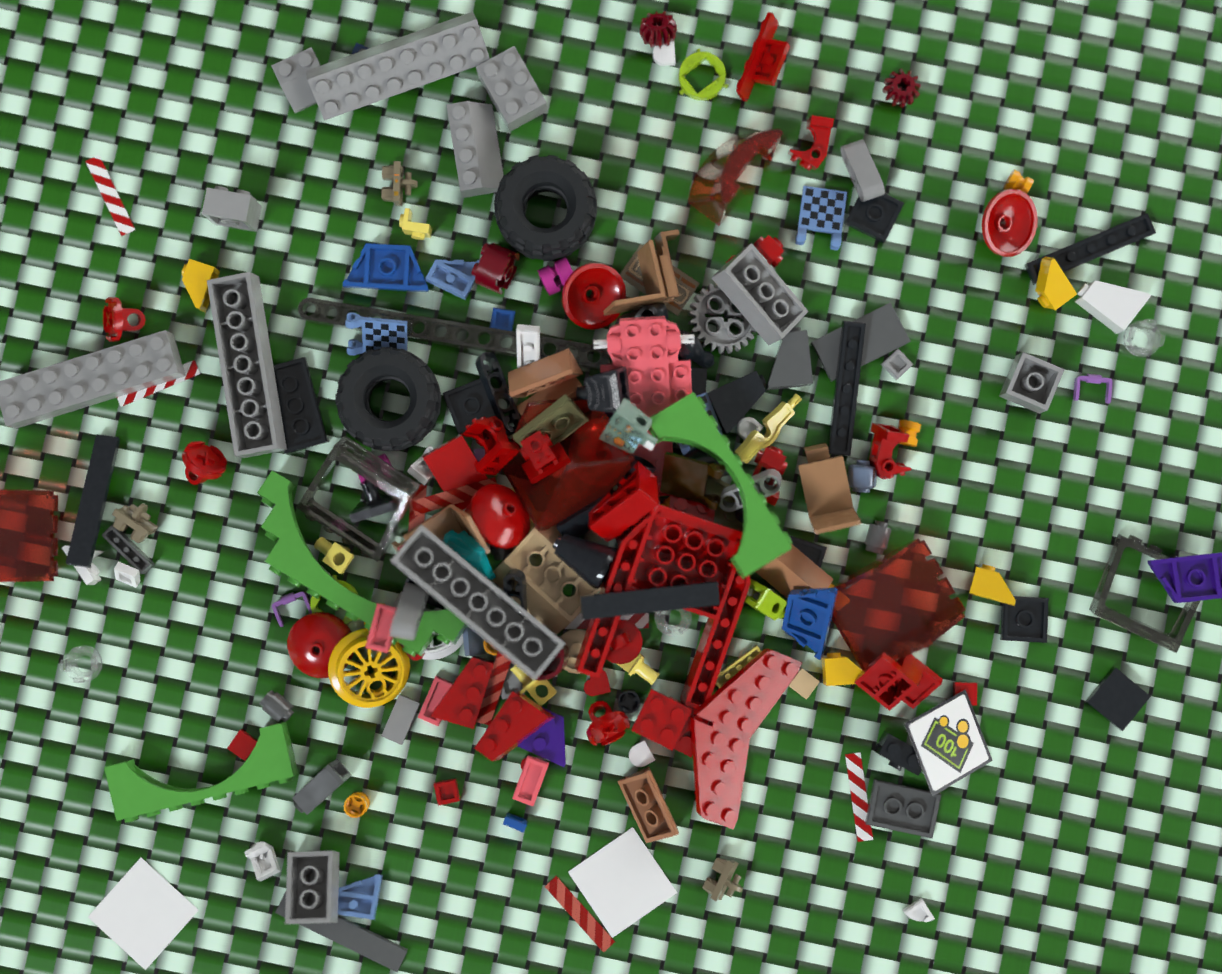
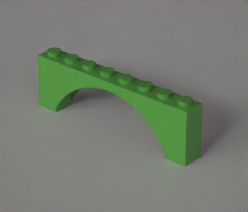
(691, 425)
(138, 793)

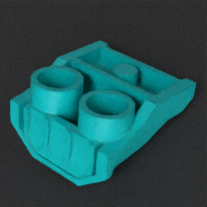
(470, 551)

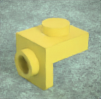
(416, 230)

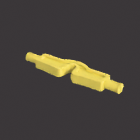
(773, 423)

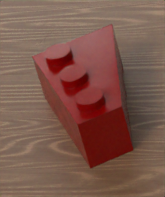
(626, 505)
(465, 696)
(512, 725)

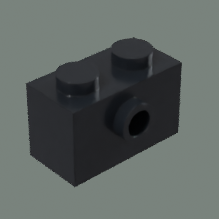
(898, 753)

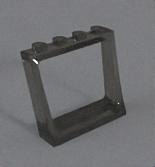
(376, 472)
(1098, 607)

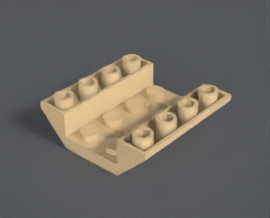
(545, 581)

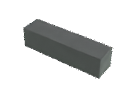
(128, 550)

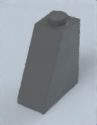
(792, 362)
(321, 787)

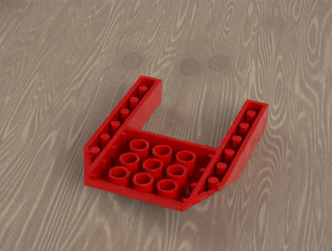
(672, 551)

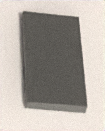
(882, 335)

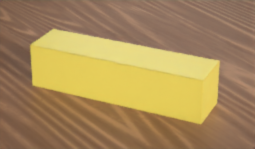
(732, 669)

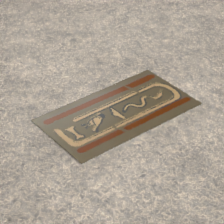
(685, 284)

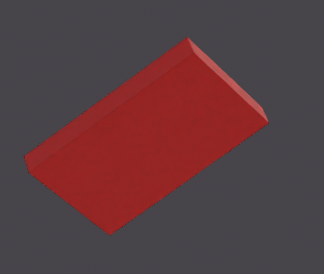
(454, 466)

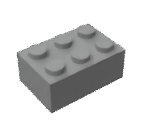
(511, 88)
(312, 887)

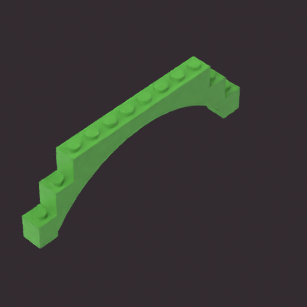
(297, 562)

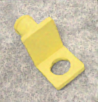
(334, 554)
(640, 668)
(530, 686)

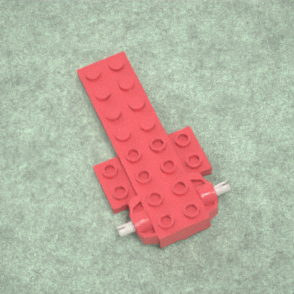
(654, 373)

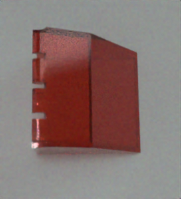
(590, 475)
(28, 535)
(895, 605)

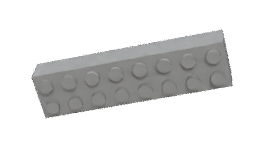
(397, 66)
(246, 365)
(90, 379)
(477, 602)

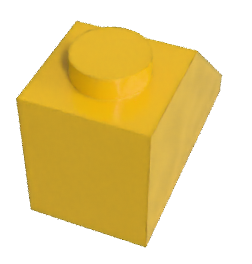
(195, 280)
(1053, 285)
(991, 585)
(838, 670)

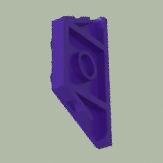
(1190, 577)
(548, 740)

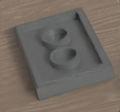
(902, 808)

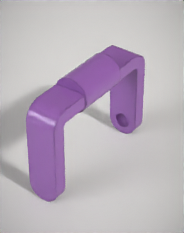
(1097, 379)
(288, 599)

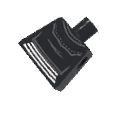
(605, 390)

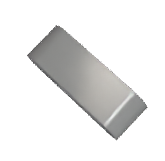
(862, 170)
(760, 486)
(409, 612)

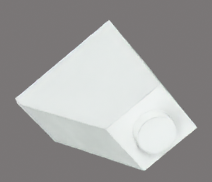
(1111, 303)

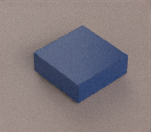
(502, 319)
(515, 822)

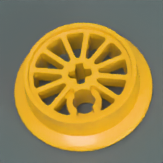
(375, 698)

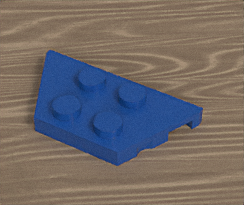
(386, 269)
(809, 617)

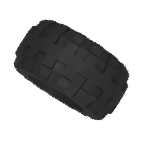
(539, 176)
(361, 379)

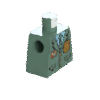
(629, 429)

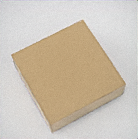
(804, 683)

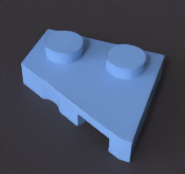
(452, 276)
(360, 898)

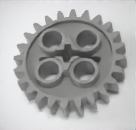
(722, 337)

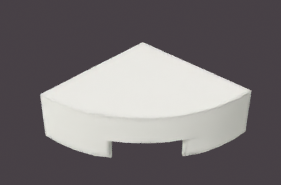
(918, 911)

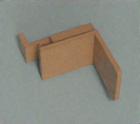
(656, 275)
(826, 490)
(444, 521)

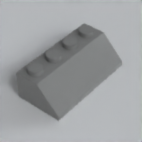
(475, 147)
(760, 294)

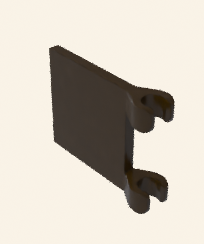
(688, 479)

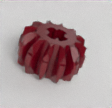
(658, 29)
(896, 93)

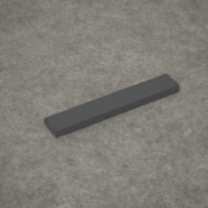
(357, 939)

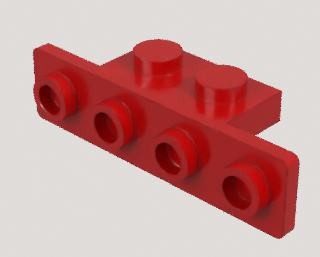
(764, 60)

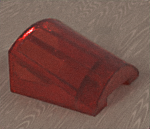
(716, 178)

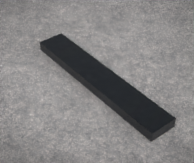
(1096, 245)
(846, 388)
(93, 501)
(649, 600)

